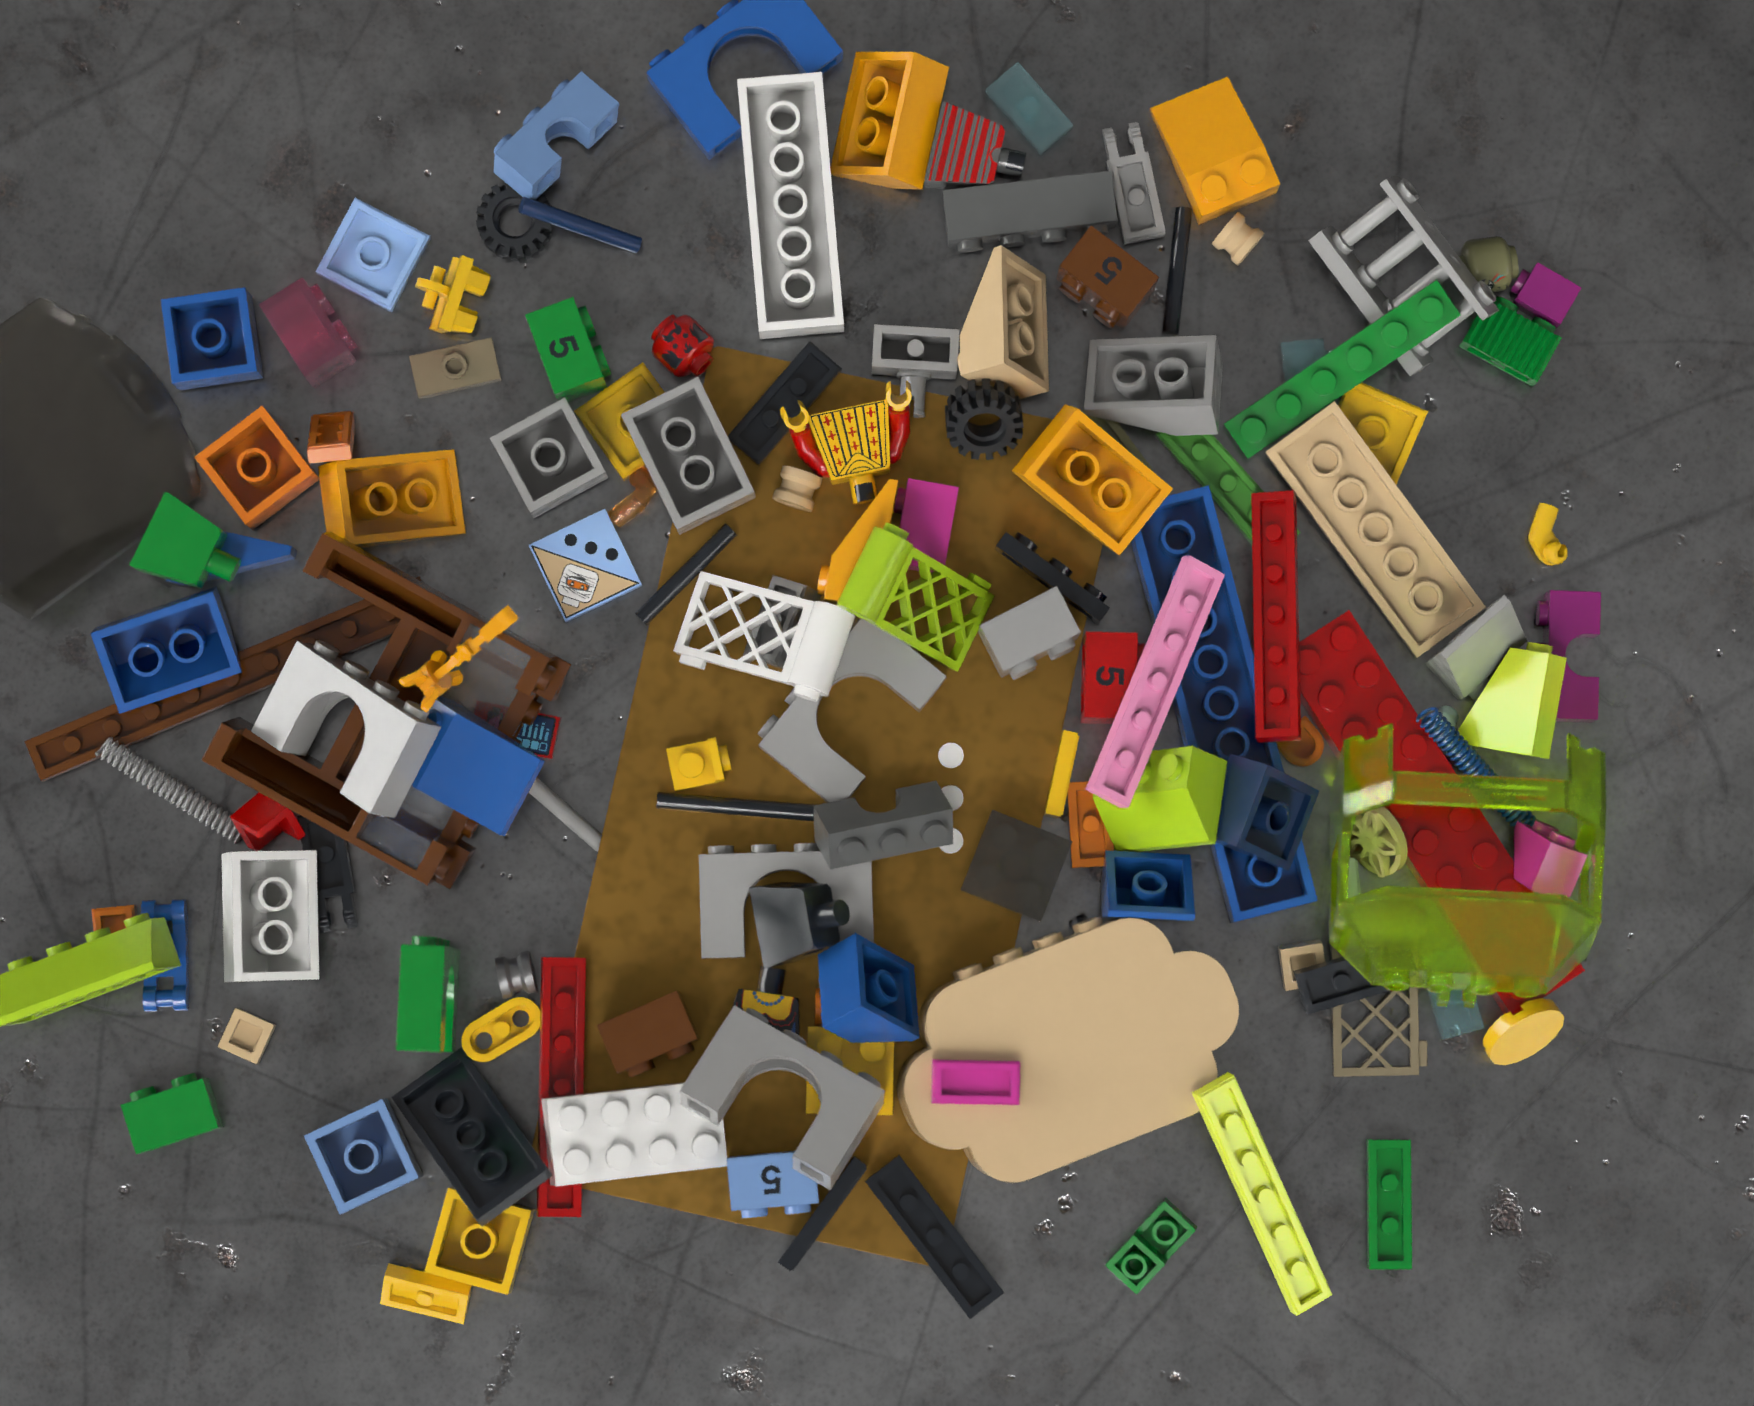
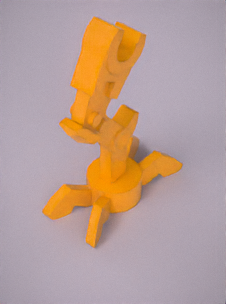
(436, 678)

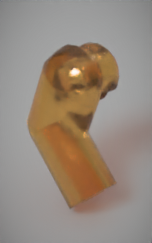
(635, 501)

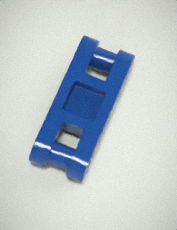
(179, 996)

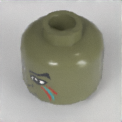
(1491, 261)

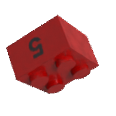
(1106, 673)

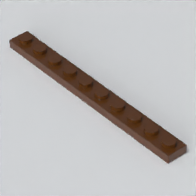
(260, 665)

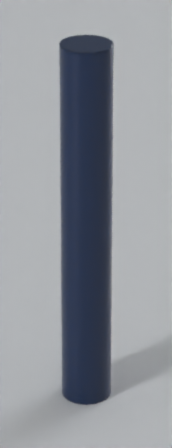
(580, 225)

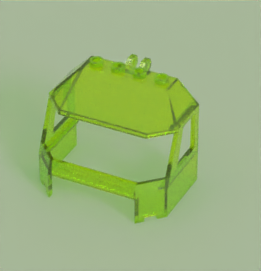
(1457, 935)

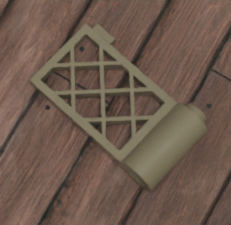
(1417, 1047)

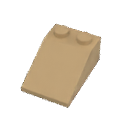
(1007, 327)

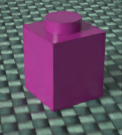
(1544, 294)

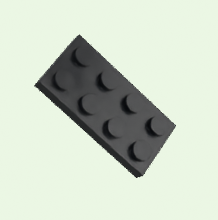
(471, 1137)

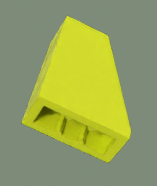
(1518, 703)

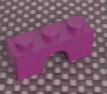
(1563, 618)

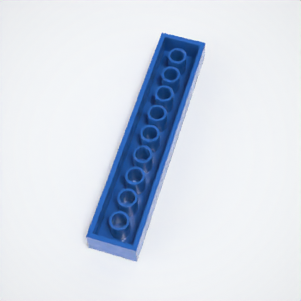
(1218, 689)

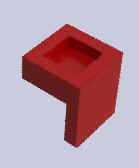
(263, 820)

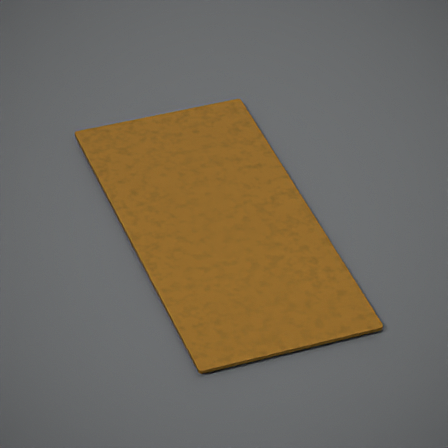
(645, 883)

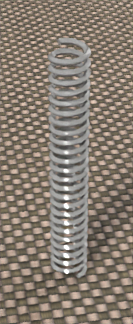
(145, 771)

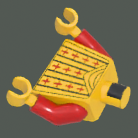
(853, 441)

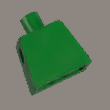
(183, 546)

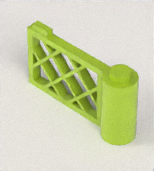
(882, 579)

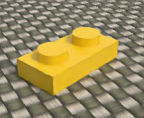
(425, 1293)

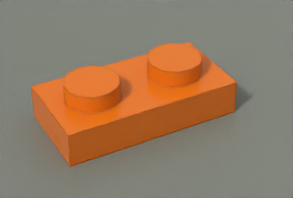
(1086, 828)

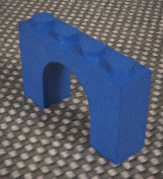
(683, 75)

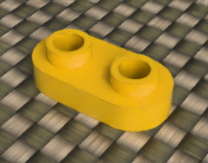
(502, 1029)

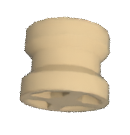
(1238, 238)
(797, 488)

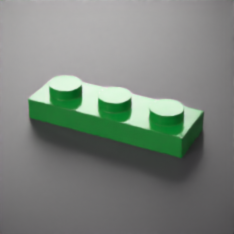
(1389, 1204)

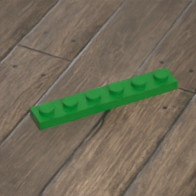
(1342, 368)

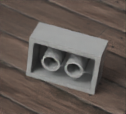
(688, 455)

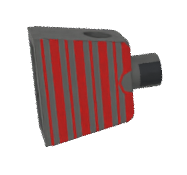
(969, 151)

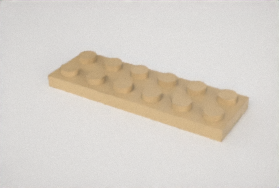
(1375, 529)

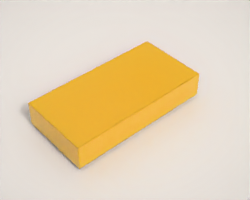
(1061, 774)

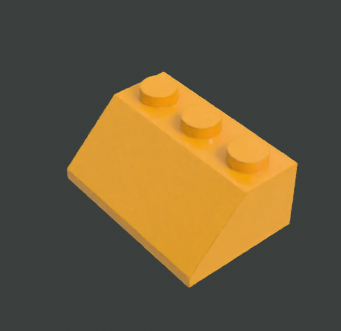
(889, 119)

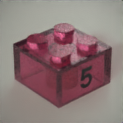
(310, 336)

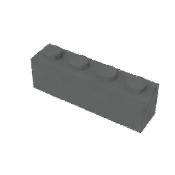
(1029, 210)

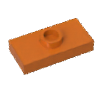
(331, 437)

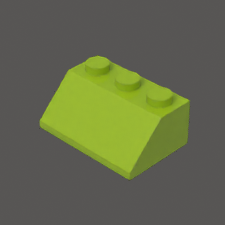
(1172, 805)

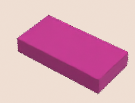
(975, 1082)

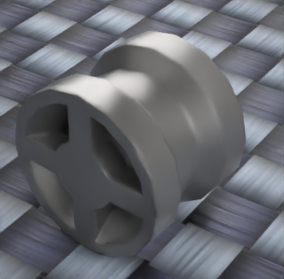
(516, 975)

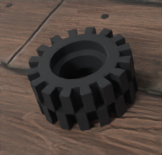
(501, 243)
(984, 437)

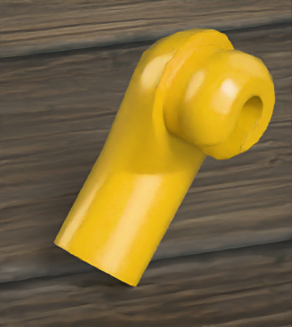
(1543, 539)

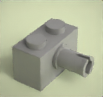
(914, 357)

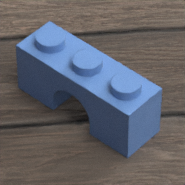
(576, 111)

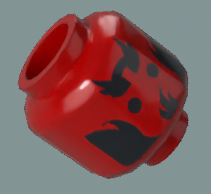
(682, 345)

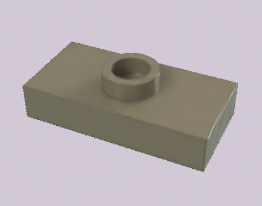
(455, 368)

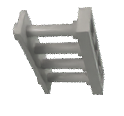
(1362, 279)

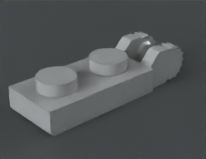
(1134, 188)

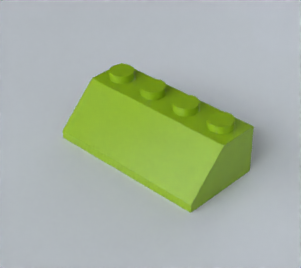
(87, 970)

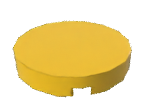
(1523, 1034)

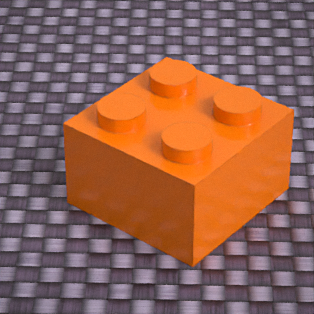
(257, 467)

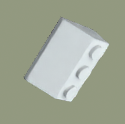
(270, 916)

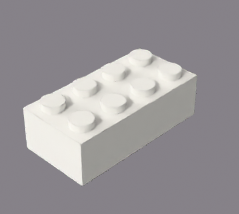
(627, 1135)

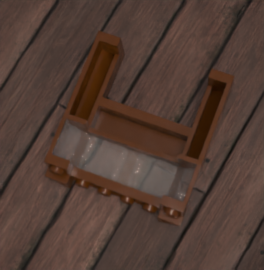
(497, 686)

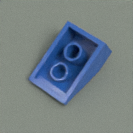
(476, 767)

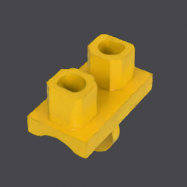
(460, 277)

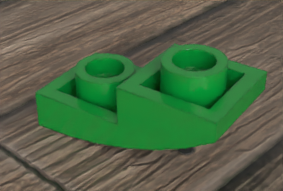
(1151, 1246)

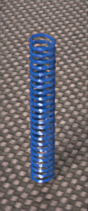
(1468, 756)

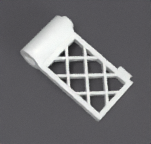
(810, 657)

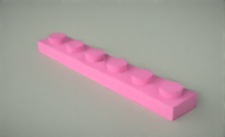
(1155, 682)

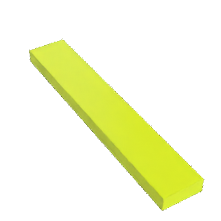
(1262, 1193)

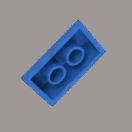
(167, 650)

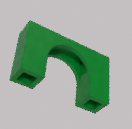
(428, 995)

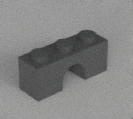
(856, 836)

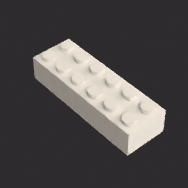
(790, 205)

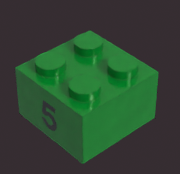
(566, 351)

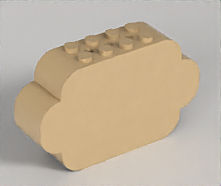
(1105, 1040)

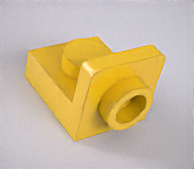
(698, 764)

